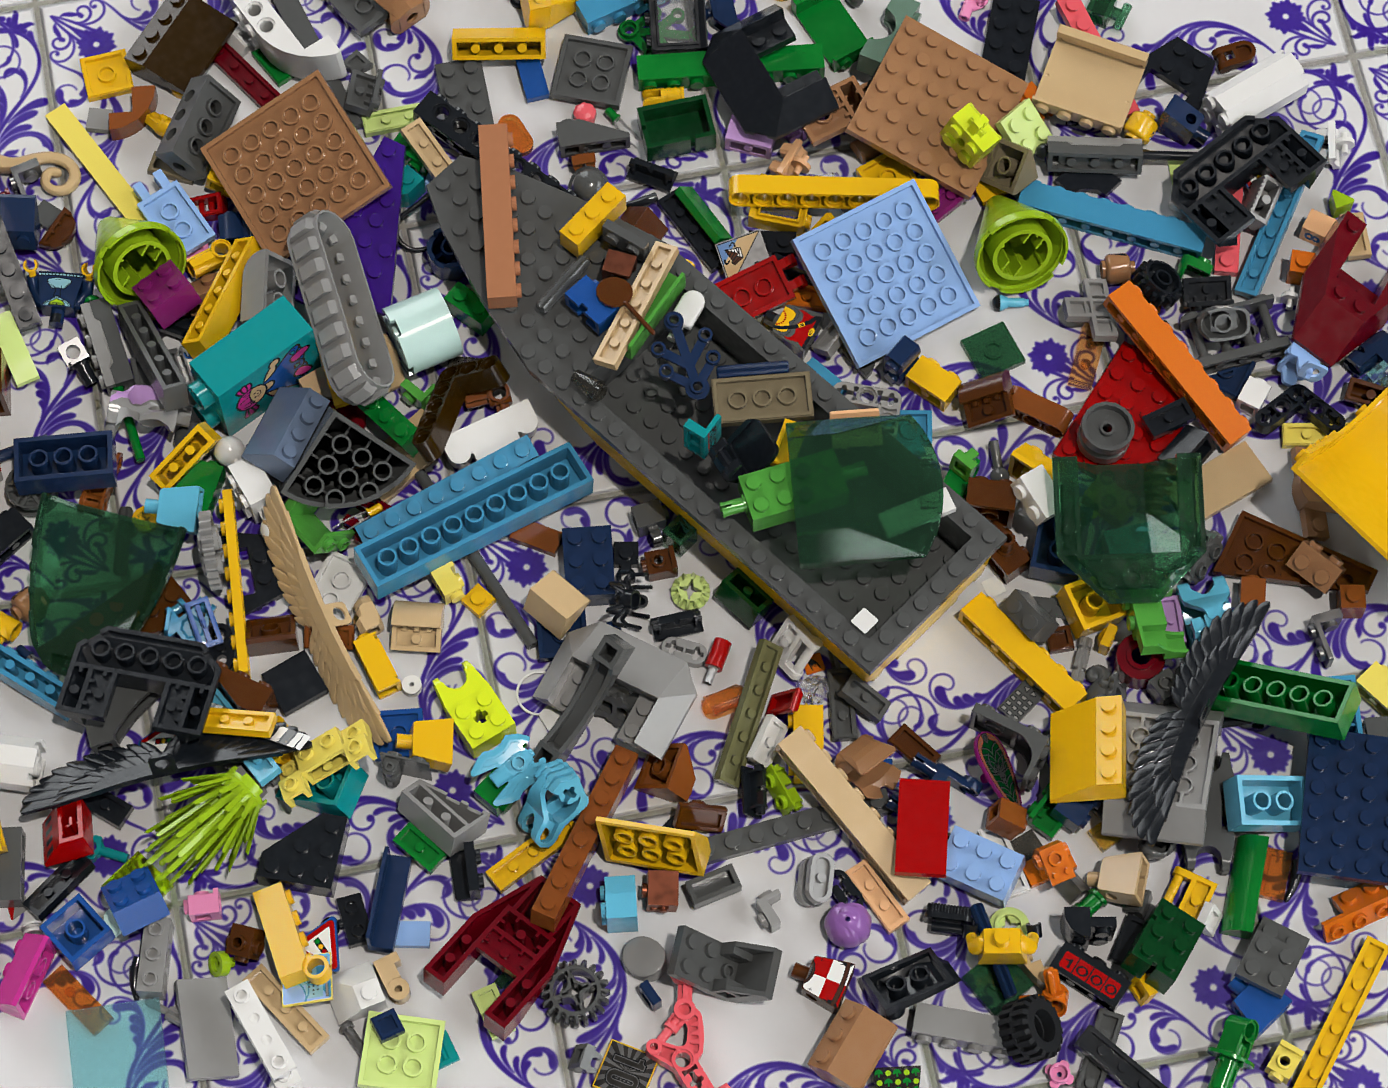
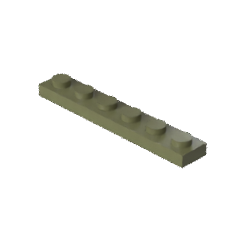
(748, 712)

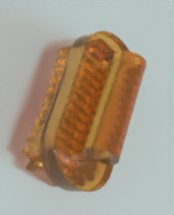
(721, 702)

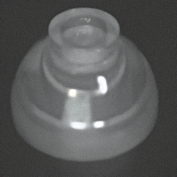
(813, 689)

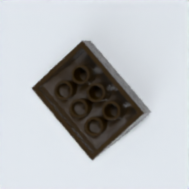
(179, 43)

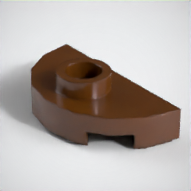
(60, 232)

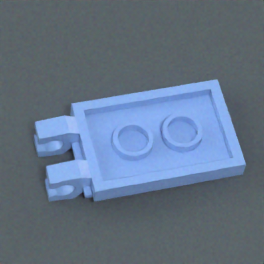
(176, 210)

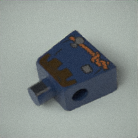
(1182, 122)

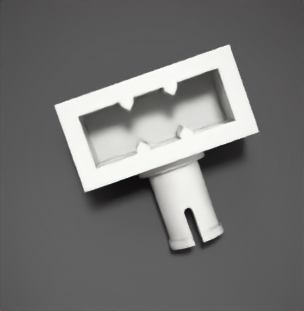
(1035, 495)

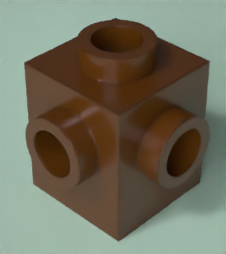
(245, 943)

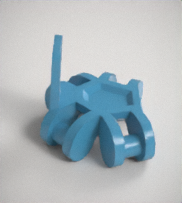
(181, 625)

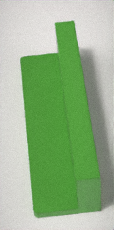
(663, 301)

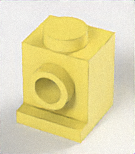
(448, 583)
(1290, 1054)

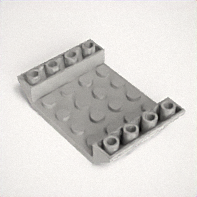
(1187, 815)

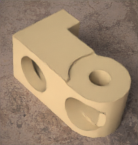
(395, 987)

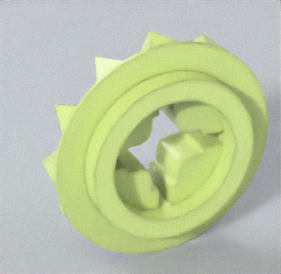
(697, 599)
(1013, 916)

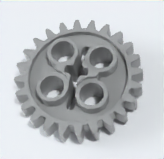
(210, 550)

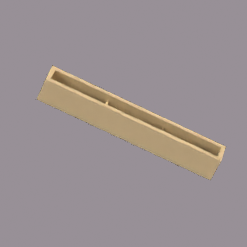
(848, 809)

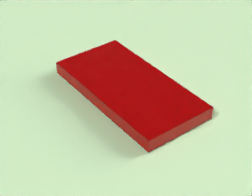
(922, 828)

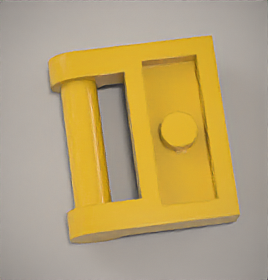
(1196, 893)

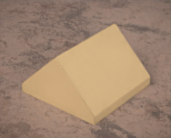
(555, 603)

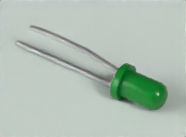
(615, 117)

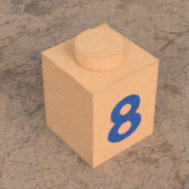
(1316, 227)

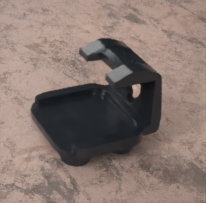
(745, 451)

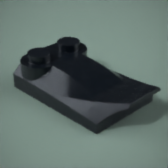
(908, 982)

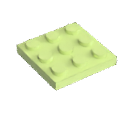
(406, 1060)

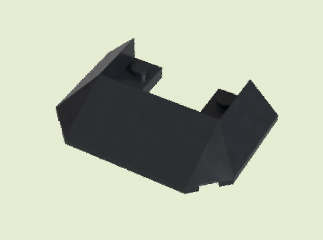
(749, 89)
(1209, 178)
(143, 662)

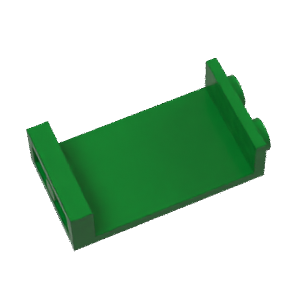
(833, 27)

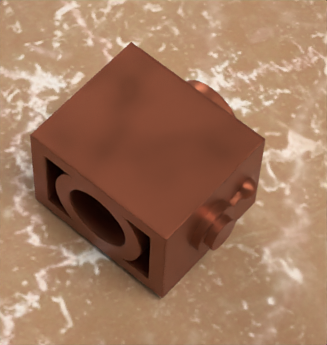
(661, 891)

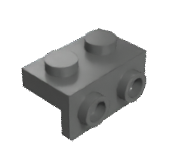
(363, 92)
(627, 239)

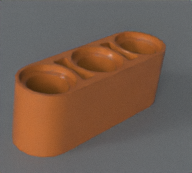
(1040, 412)

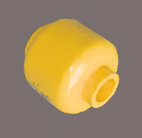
(1141, 126)

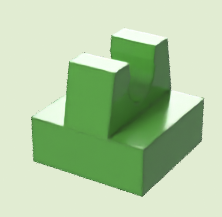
(964, 463)

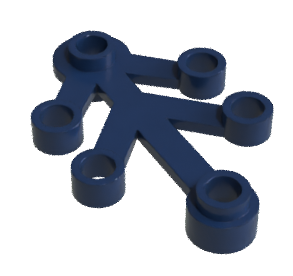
(686, 359)

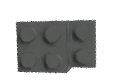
(1272, 957)

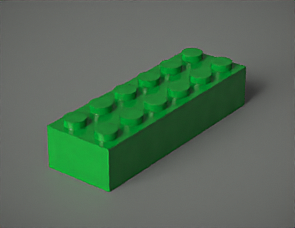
(1289, 700)

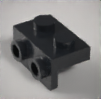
(1206, 292)
(465, 874)

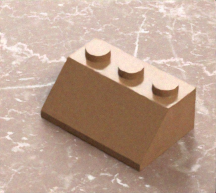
(852, 1045)

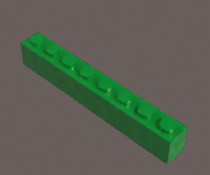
(688, 69)

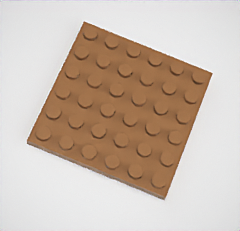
(917, 93)
(293, 160)

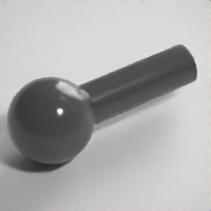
(998, 471)

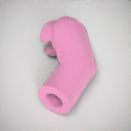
(970, 6)

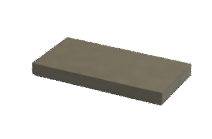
(763, 398)

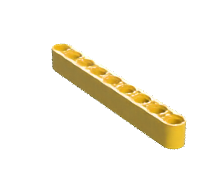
(818, 191)

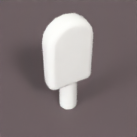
(690, 308)

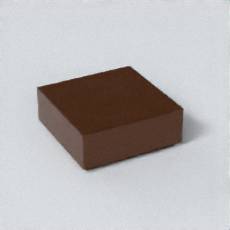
(1060, 640)

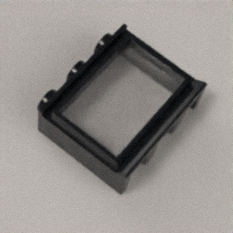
(676, 26)

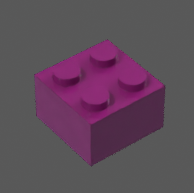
(167, 294)

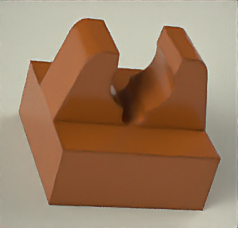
(587, 158)

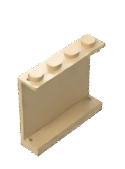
(1090, 80)

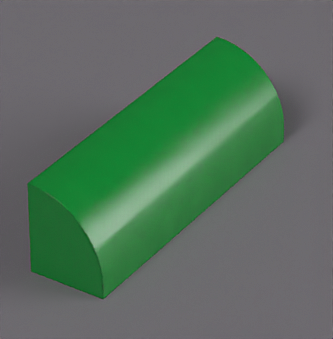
(1244, 885)

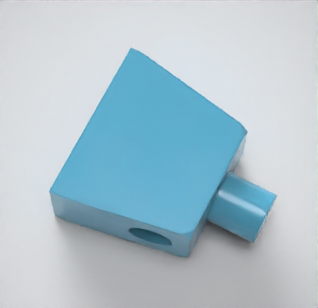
(177, 507)

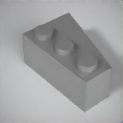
(442, 817)

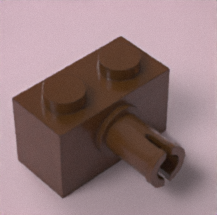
(1010, 558)

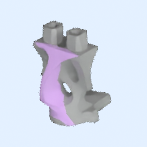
(146, 408)

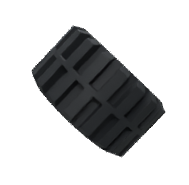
(1030, 1029)

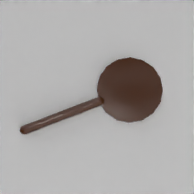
(618, 293)

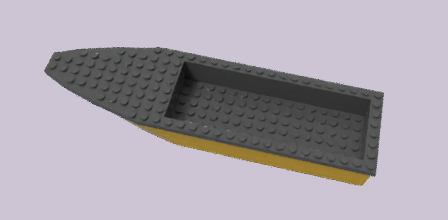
(645, 418)

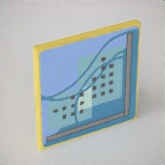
(307, 992)

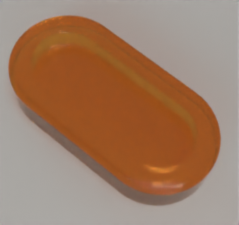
(521, 138)

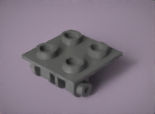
(396, 765)

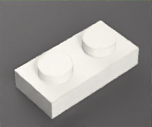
(769, 735)

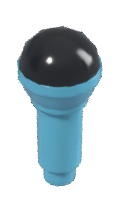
(1001, 302)

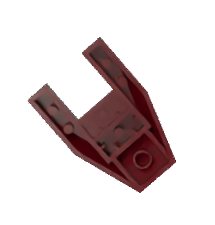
(1333, 307)
(514, 945)

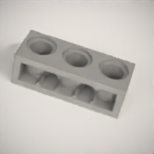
(155, 959)

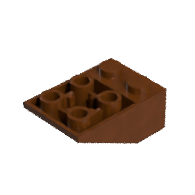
(244, 692)

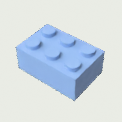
(982, 866)

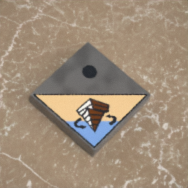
(741, 252)

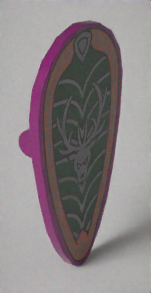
(996, 767)

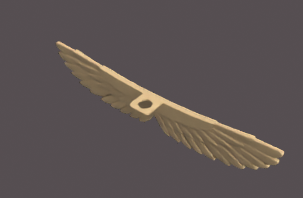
(306, 603)

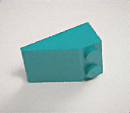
(334, 794)

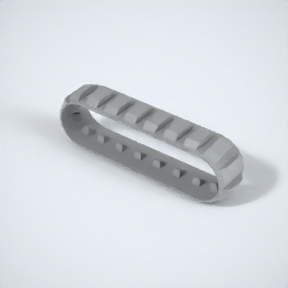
(340, 307)

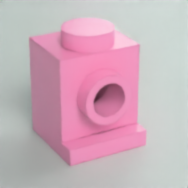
(203, 906)

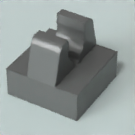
(582, 1058)

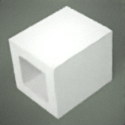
(1253, 396)

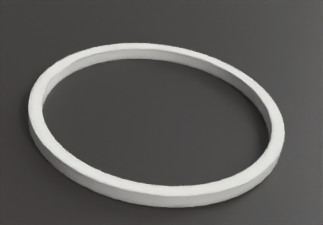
(517, 691)

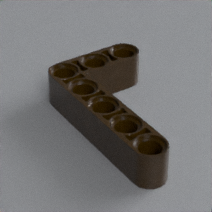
(448, 399)

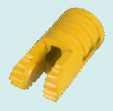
(661, 95)

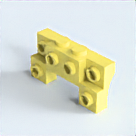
(328, 755)

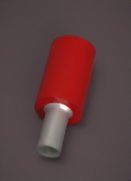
(716, 658)

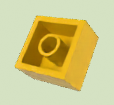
(1086, 609)

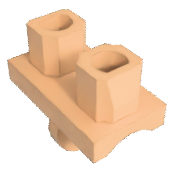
(794, 160)

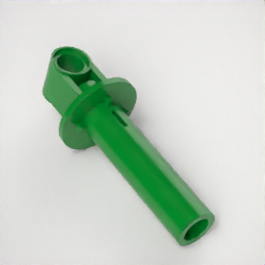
(1233, 1050)

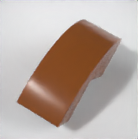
(129, 123)

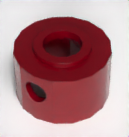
(1134, 674)

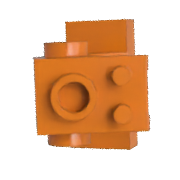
(1054, 861)

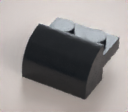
(1081, 928)

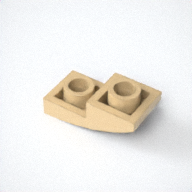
(1034, 971)

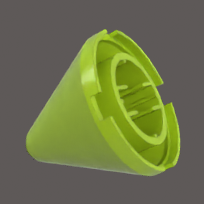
(1018, 246)
(131, 251)

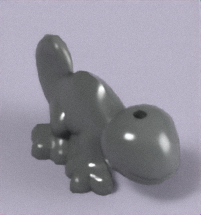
(1104, 683)
(615, 703)

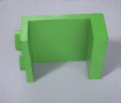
(314, 532)

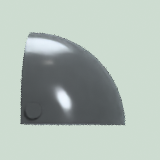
(326, 466)

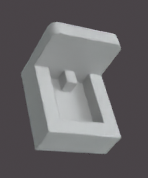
(767, 916)

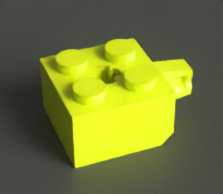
(970, 135)

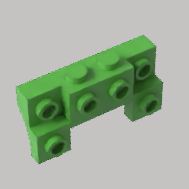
(1148, 627)

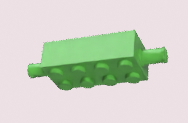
(764, 497)

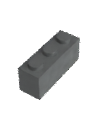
(13, 868)

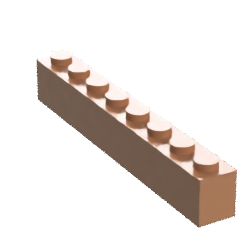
(498, 216)

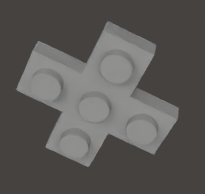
(1091, 310)

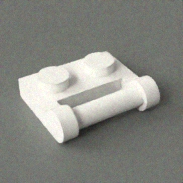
(790, 638)

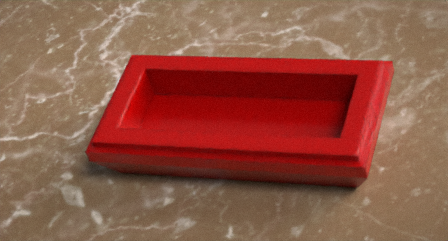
(784, 702)

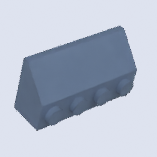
(285, 430)

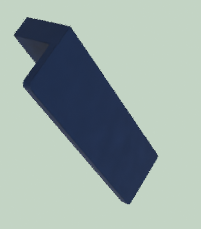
(388, 902)

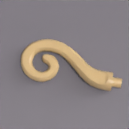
(48, 158)

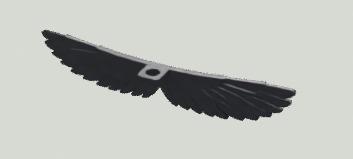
(1175, 732)
(144, 762)

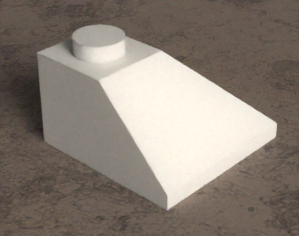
(356, 993)

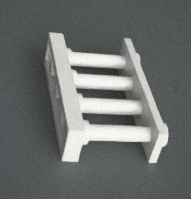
(263, 1035)

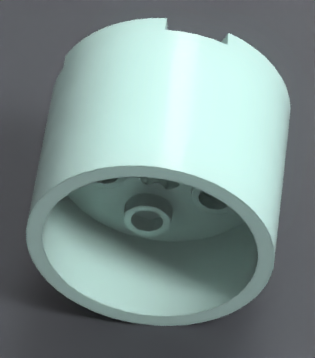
(422, 331)

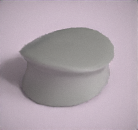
(644, 958)

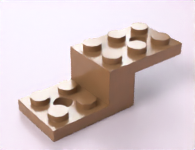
(848, 96)

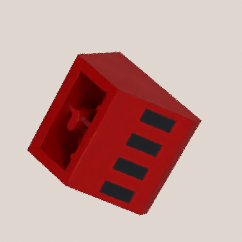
(68, 833)

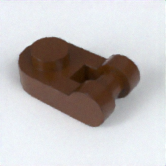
(1242, 54)

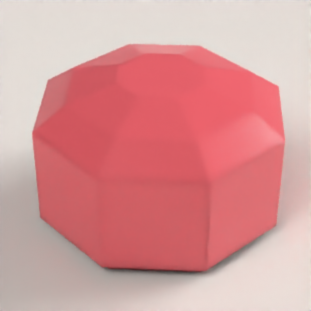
(585, 111)

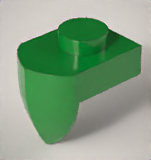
(1199, 265)

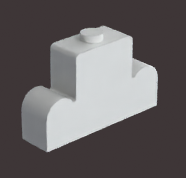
(490, 434)

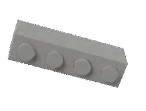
(957, 1029)

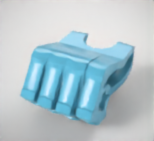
(1200, 609)
(560, 809)

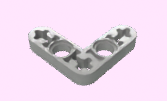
(885, 394)

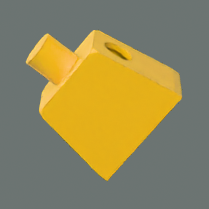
(430, 741)

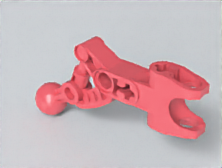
(666, 1054)

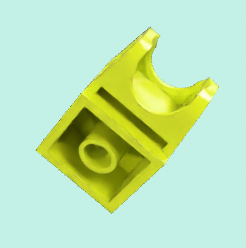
(472, 703)

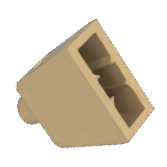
(1122, 878)

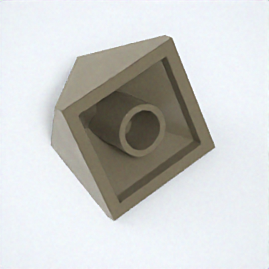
(1010, 167)

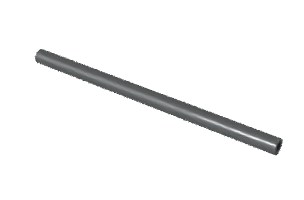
(492, 583)

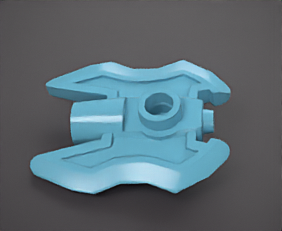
(512, 765)

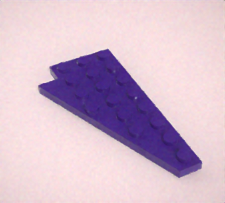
(377, 227)

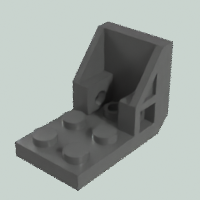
(725, 970)

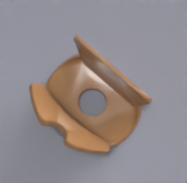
(404, 13)
(866, 766)

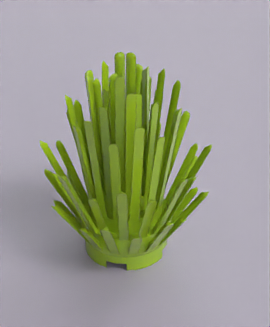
(219, 816)

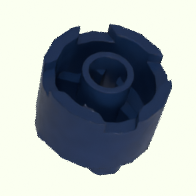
(442, 259)

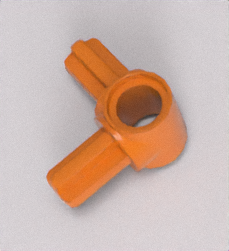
(1054, 991)

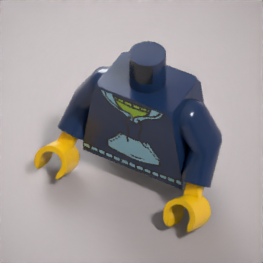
(59, 292)

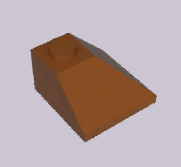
(670, 778)

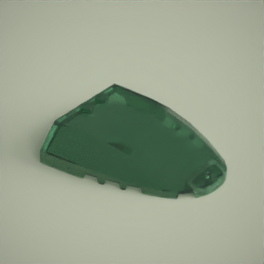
(93, 574)

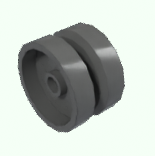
(1105, 432)

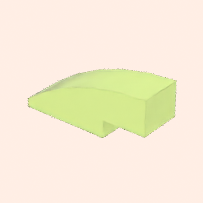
(16, 352)

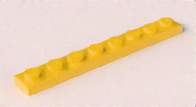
(233, 574)
(1342, 1014)

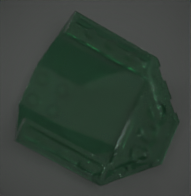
(1130, 525)

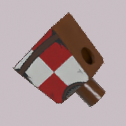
(825, 981)

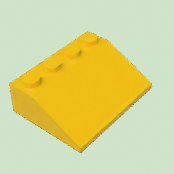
(1088, 751)
(653, 846)

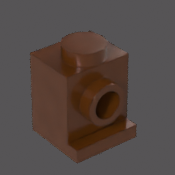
(665, 570)

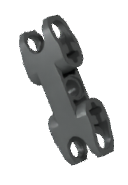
(1217, 837)

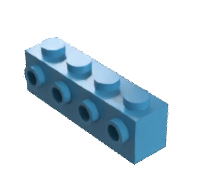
(29, 679)

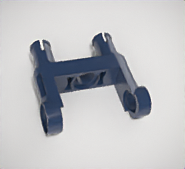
(940, 772)

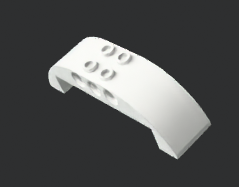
(281, 46)

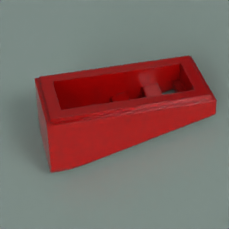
(211, 200)

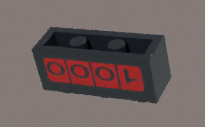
(1090, 976)

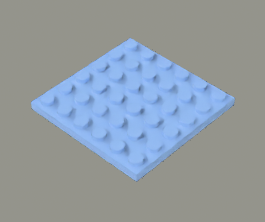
(885, 273)

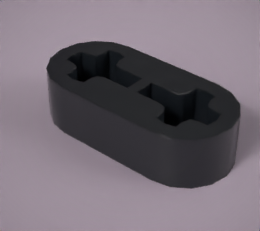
(849, 888)

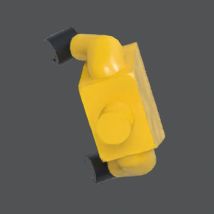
(1002, 944)

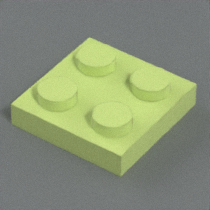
(1024, 126)

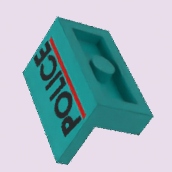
(702, 439)

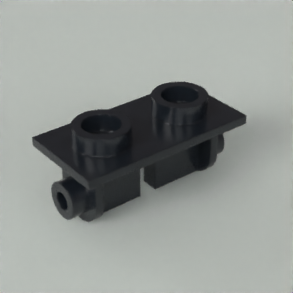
(651, 174)
(677, 624)
(753, 798)

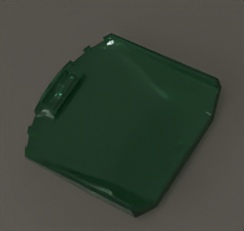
(863, 490)

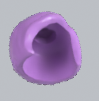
(848, 933)

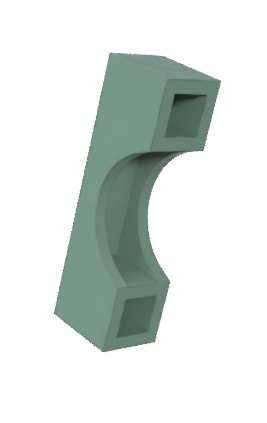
(875, 49)

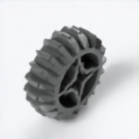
(582, 1014)

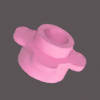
(1059, 1067)

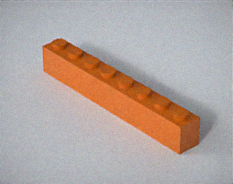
(1177, 365)

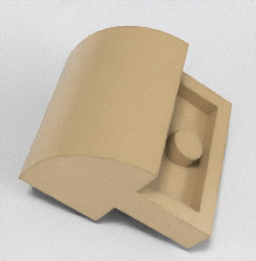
(417, 626)

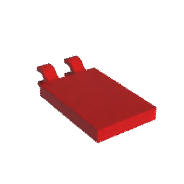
(763, 285)

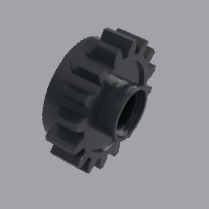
(1158, 283)

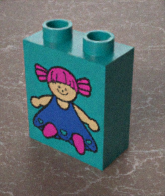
(248, 366)

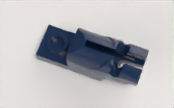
(1368, 354)

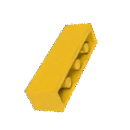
(498, 43)

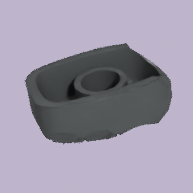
(1223, 323)

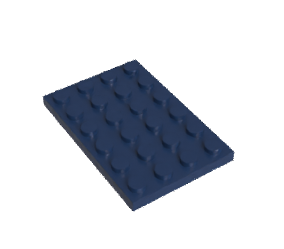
(1345, 809)

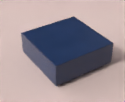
(650, 996)
(387, 1025)

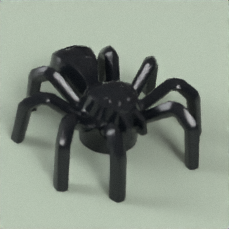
(628, 599)

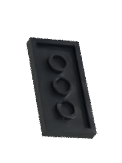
(1011, 35)

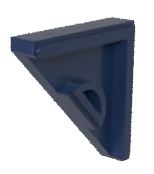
(1233, 379)

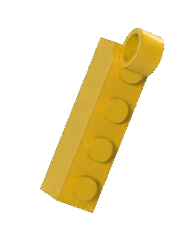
(285, 938)

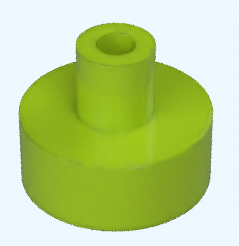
(220, 963)

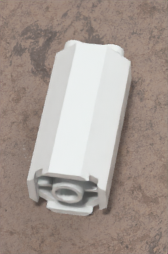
(1255, 91)
(21, 762)

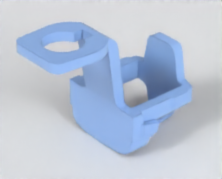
(1299, 365)

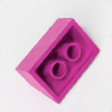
(25, 974)

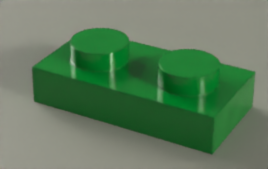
(420, 848)

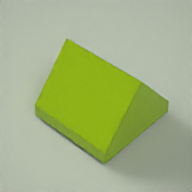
(1339, 203)

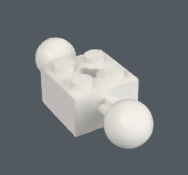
(246, 480)

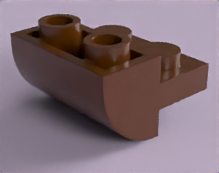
(987, 399)

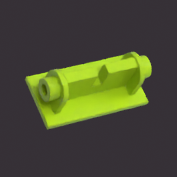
(784, 798)

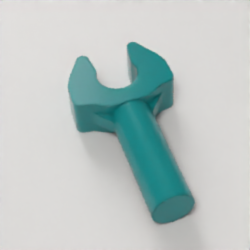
(106, 852)

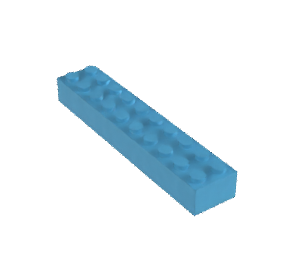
(473, 520)

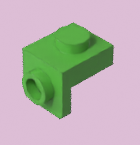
(413, 395)

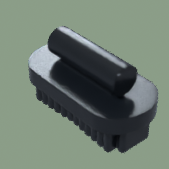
(947, 918)

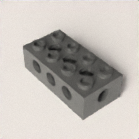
(200, 117)

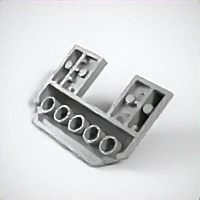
(657, 676)

